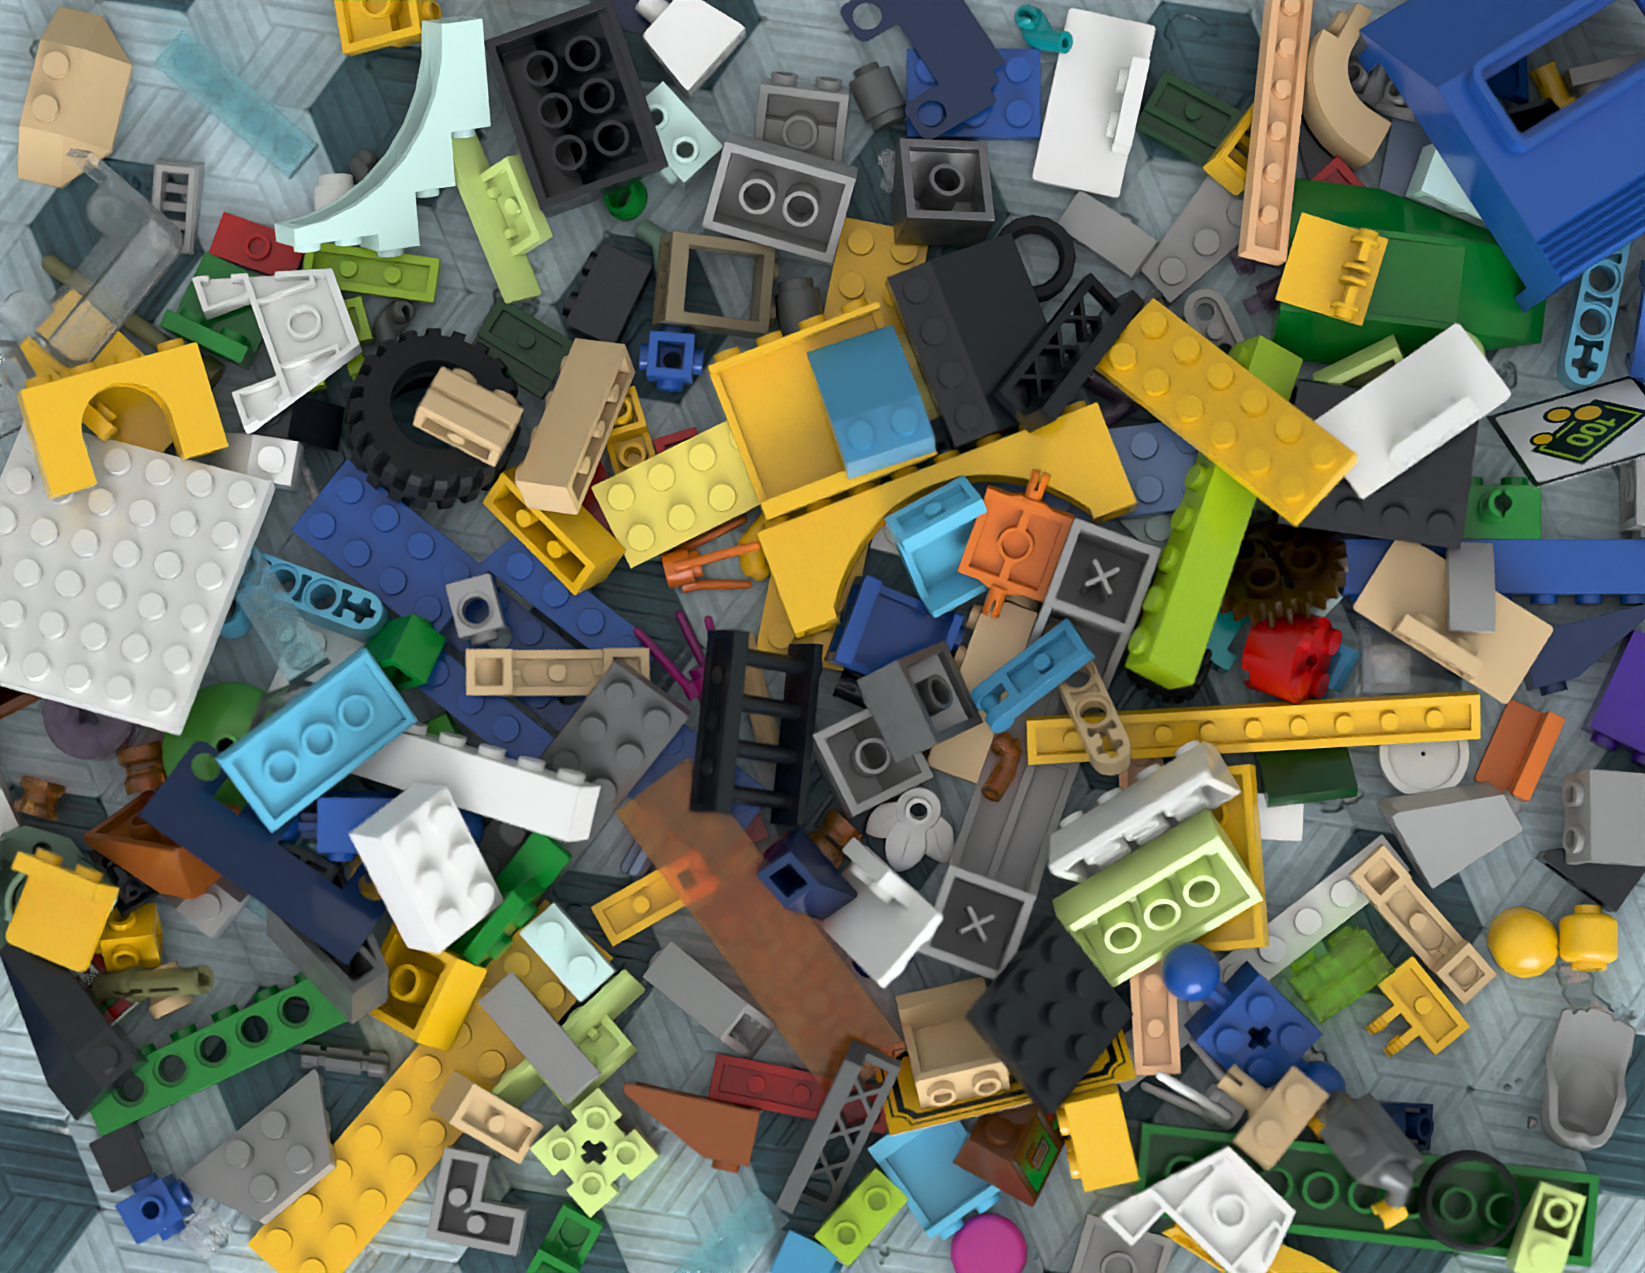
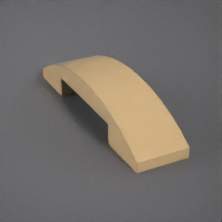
(545, 671)
(1421, 925)

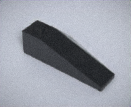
(71, 1031)

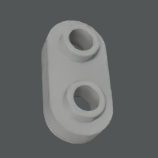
(1222, 327)

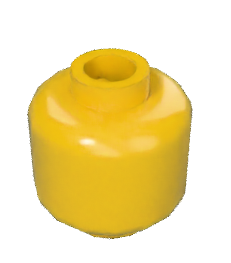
(1588, 938)

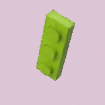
(366, 274)

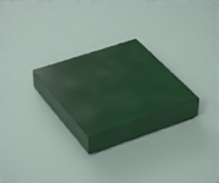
(1306, 775)

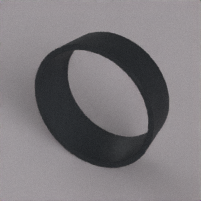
(1426, 1189)

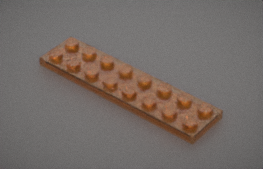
(768, 946)

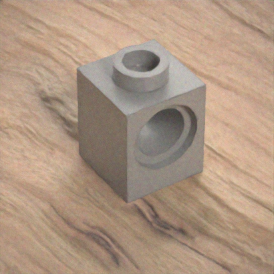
(471, 589)

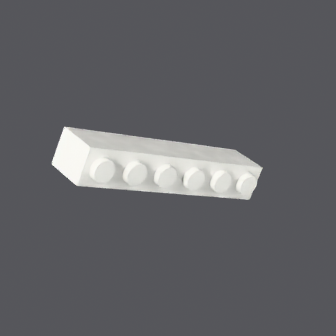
(489, 782)

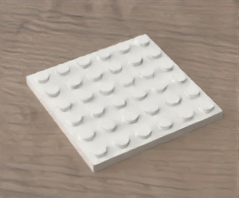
(122, 583)

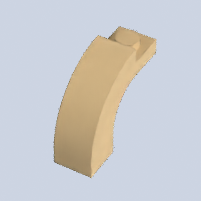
(1329, 102)

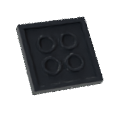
(1049, 1015)

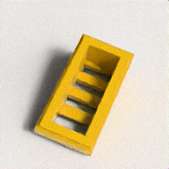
(1227, 163)

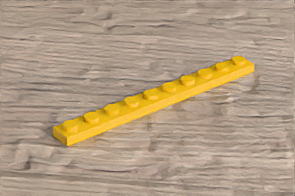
(1268, 726)

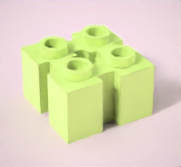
(592, 1179)

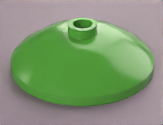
(216, 715)

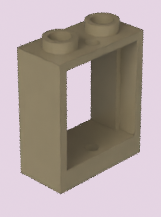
(672, 285)

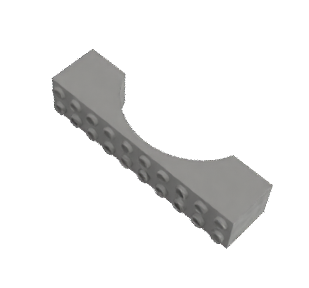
(1007, 842)

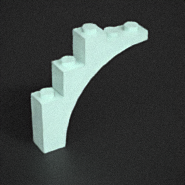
(446, 105)

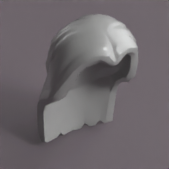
(1585, 1078)

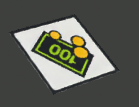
(1576, 431)

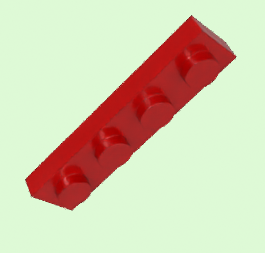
(778, 1090)

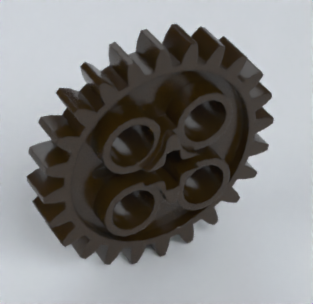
(1308, 560)

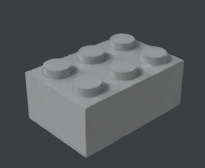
(780, 197)

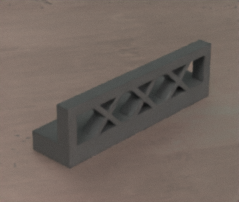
(823, 1130)

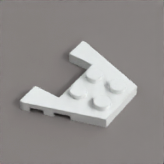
(301, 327)
(1218, 1205)

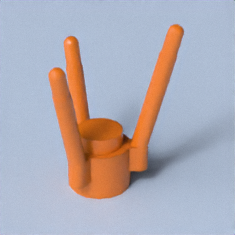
(684, 565)

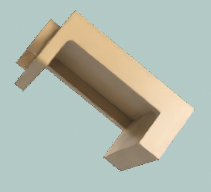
(944, 1048)

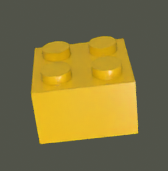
(427, 991)
(1100, 1138)

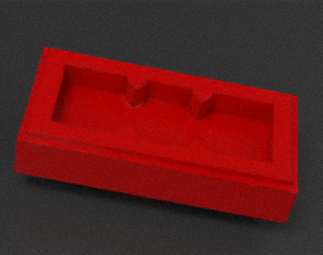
(253, 246)

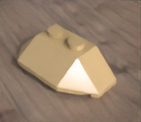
(72, 97)

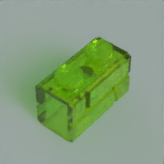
(1339, 973)

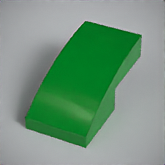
(567, 1241)

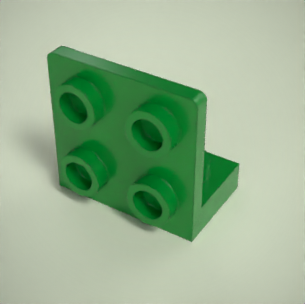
(230, 335)

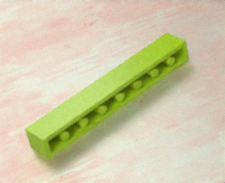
(1202, 546)

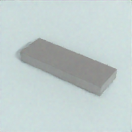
(539, 1038)

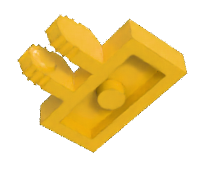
(1421, 1006)

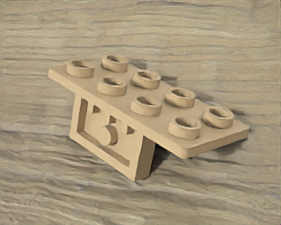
(1411, 603)

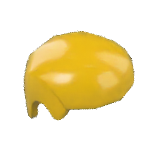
(1523, 942)

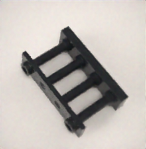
(720, 720)

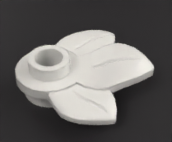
(909, 835)

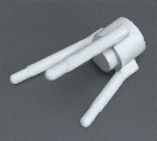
(1214, 1104)

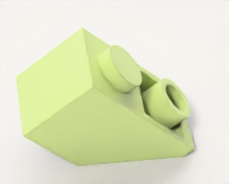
(1545, 1231)

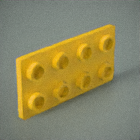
(116, 412)

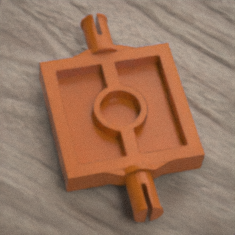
(1016, 543)

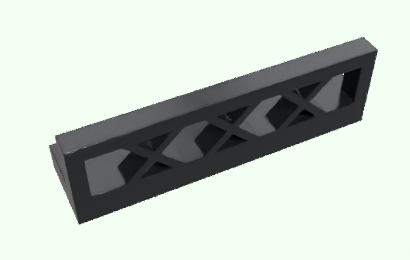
(1082, 357)

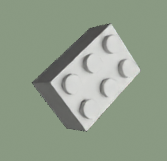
(426, 867)

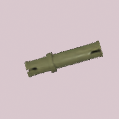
(138, 983)

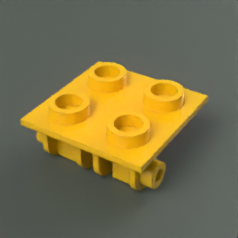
(1331, 269)

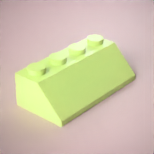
(1158, 898)

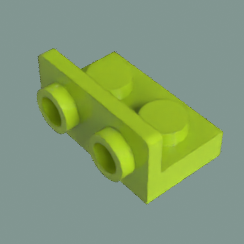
(861, 1216)

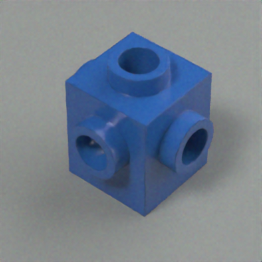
(667, 342)
(156, 1208)

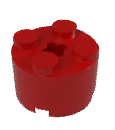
(1291, 658)

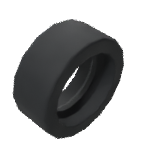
(1061, 240)

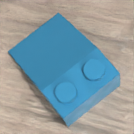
(871, 401)

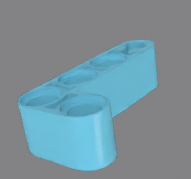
(1603, 307)
(308, 593)

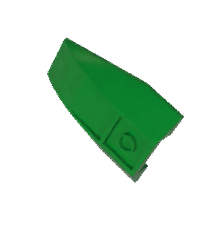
(1428, 280)

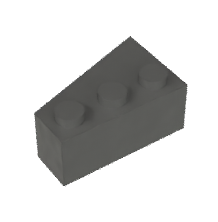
(352, 987)

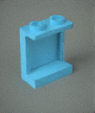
(932, 541)
(925, 1172)

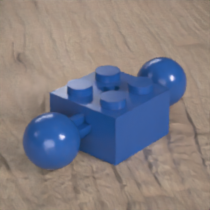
(344, 811)
(1236, 1006)

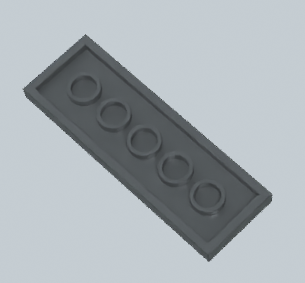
(611, 741)

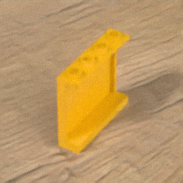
(781, 416)

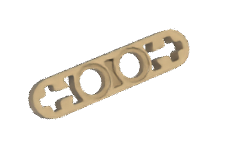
(1089, 696)

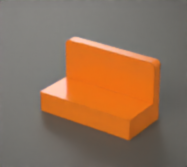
(1519, 749)

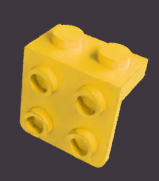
(60, 909)

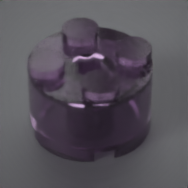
(87, 740)

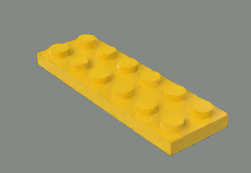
(1226, 412)

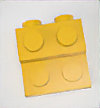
(382, 23)

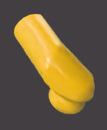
(754, 562)

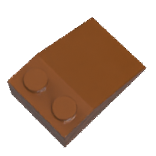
(150, 853)
(707, 1125)

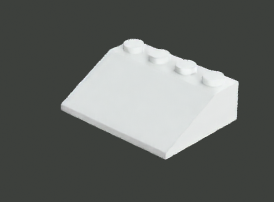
(1141, 812)

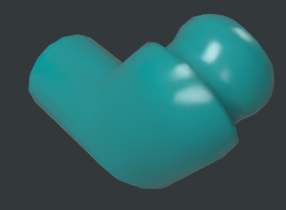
(1038, 31)

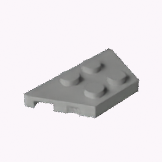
(271, 1156)

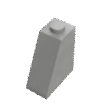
(1451, 827)
(709, 1000)

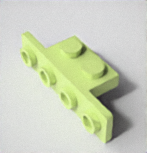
(502, 214)
(595, 1035)

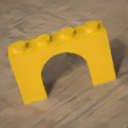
(170, 377)

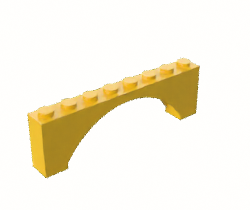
(819, 549)

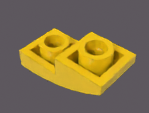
(630, 436)

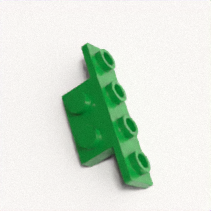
(521, 887)

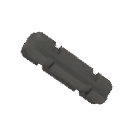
(344, 1059)

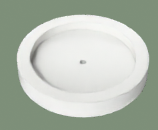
(1412, 773)

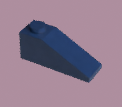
(1577, 647)

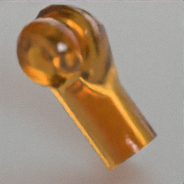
(1006, 768)

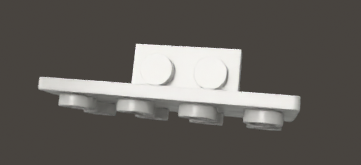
(1094, 104)
(1414, 408)
(884, 919)

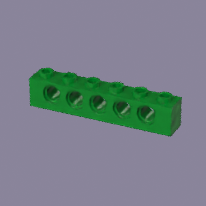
(241, 1053)

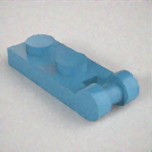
(1031, 675)

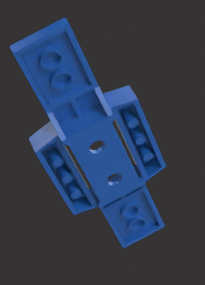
(407, 568)

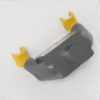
(1369, 1148)

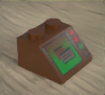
(1013, 1150)

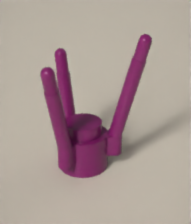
(693, 687)

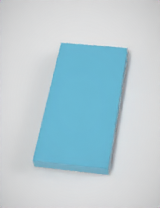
(316, 739)

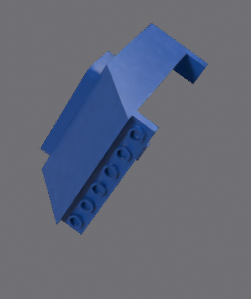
(1547, 194)

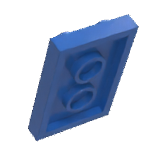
(1013, 115)

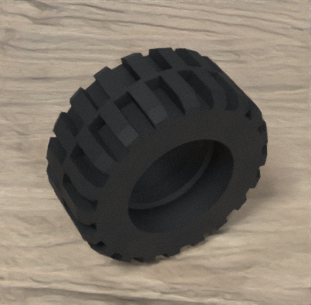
(391, 456)

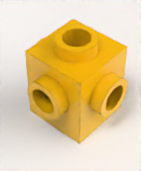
(132, 939)

